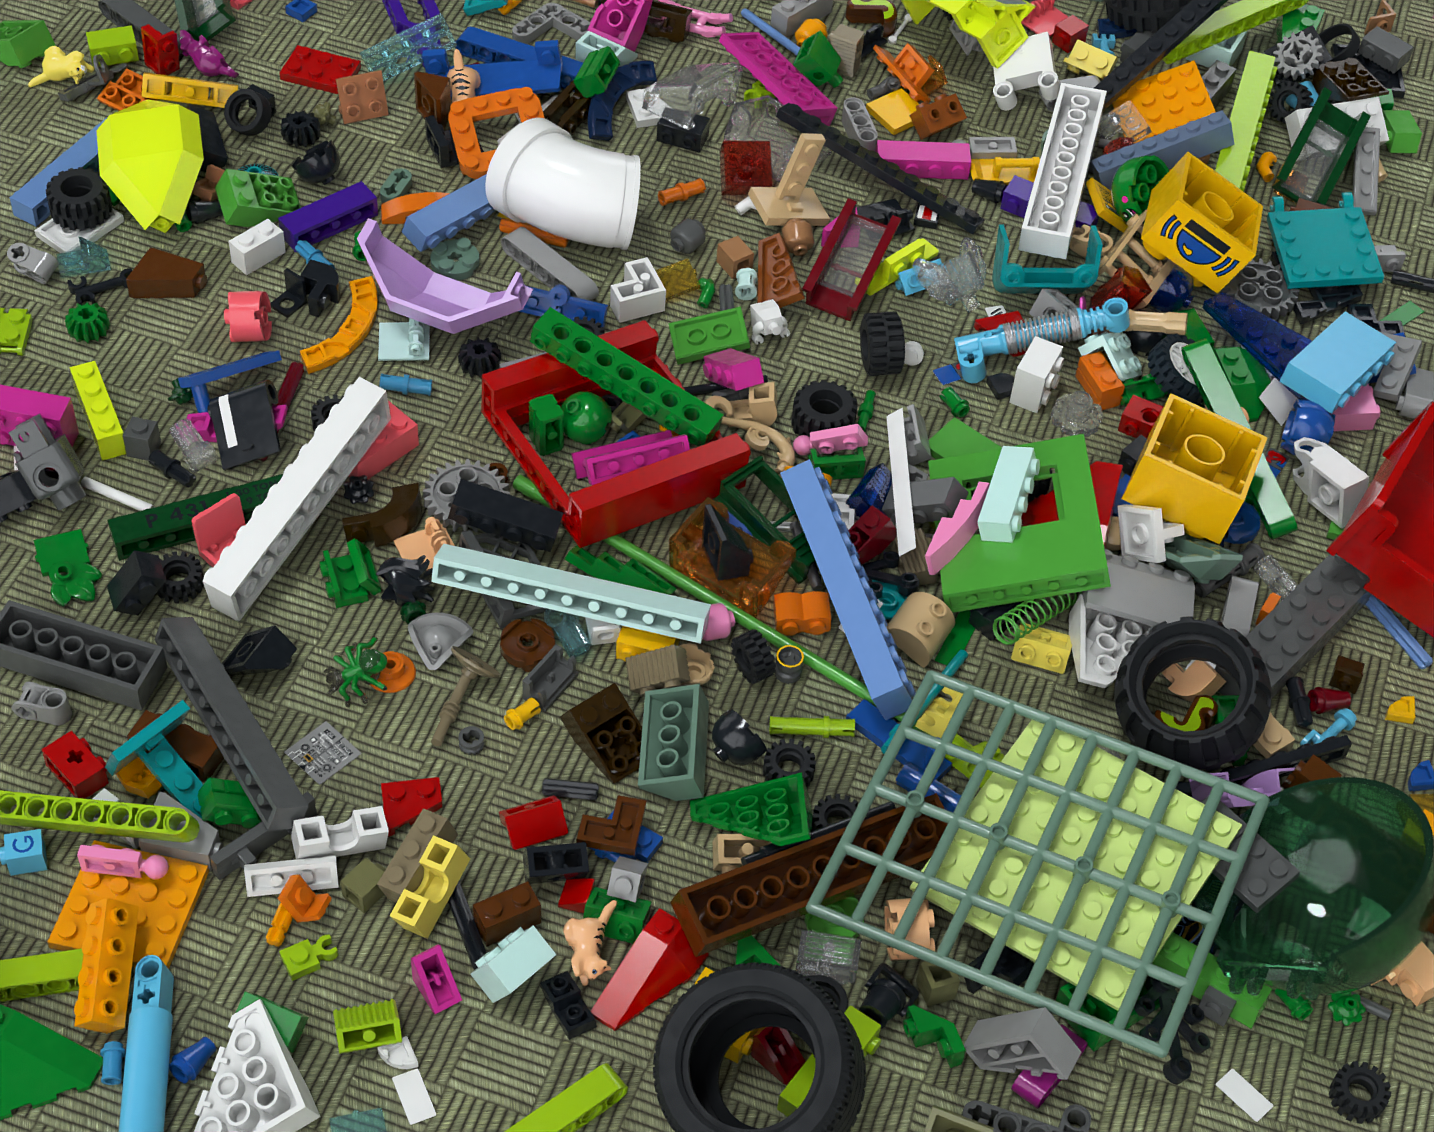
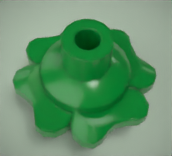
(1346, 1008)

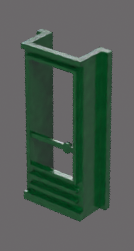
(756, 522)

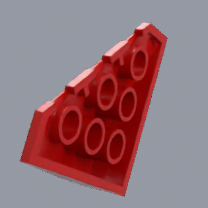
(1105, 484)

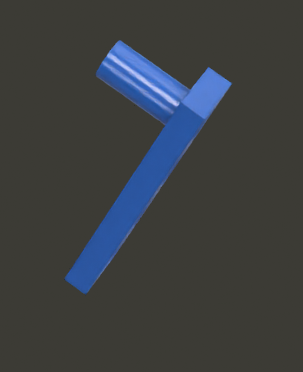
(198, 380)
(877, 729)

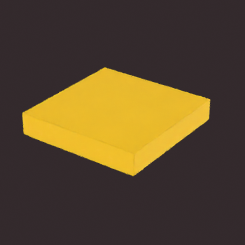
(893, 111)

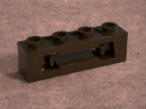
(674, 27)
(568, 111)

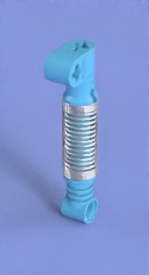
(1009, 339)

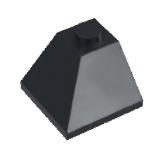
(724, 547)
(260, 653)

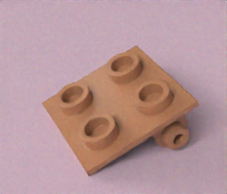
(362, 97)

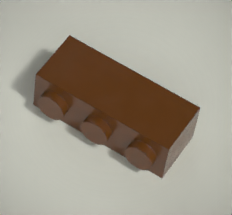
(195, 748)

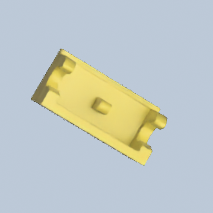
(939, 714)

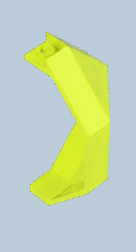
(151, 160)

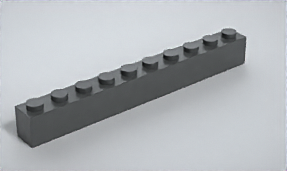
(231, 724)

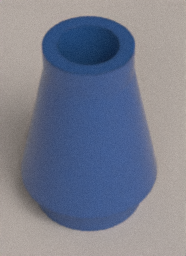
(190, 1061)

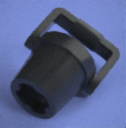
(886, 996)

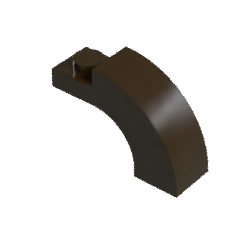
(389, 522)

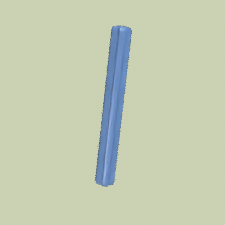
(1399, 633)

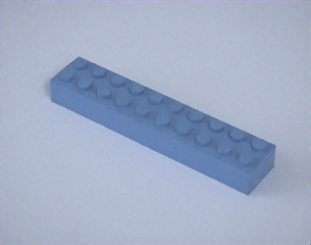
(849, 589)

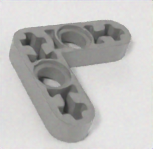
(550, 16)

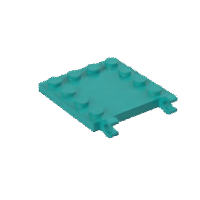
(1324, 245)

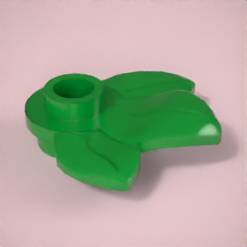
(75, 584)

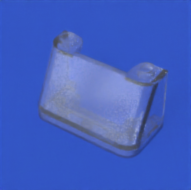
(688, 89)

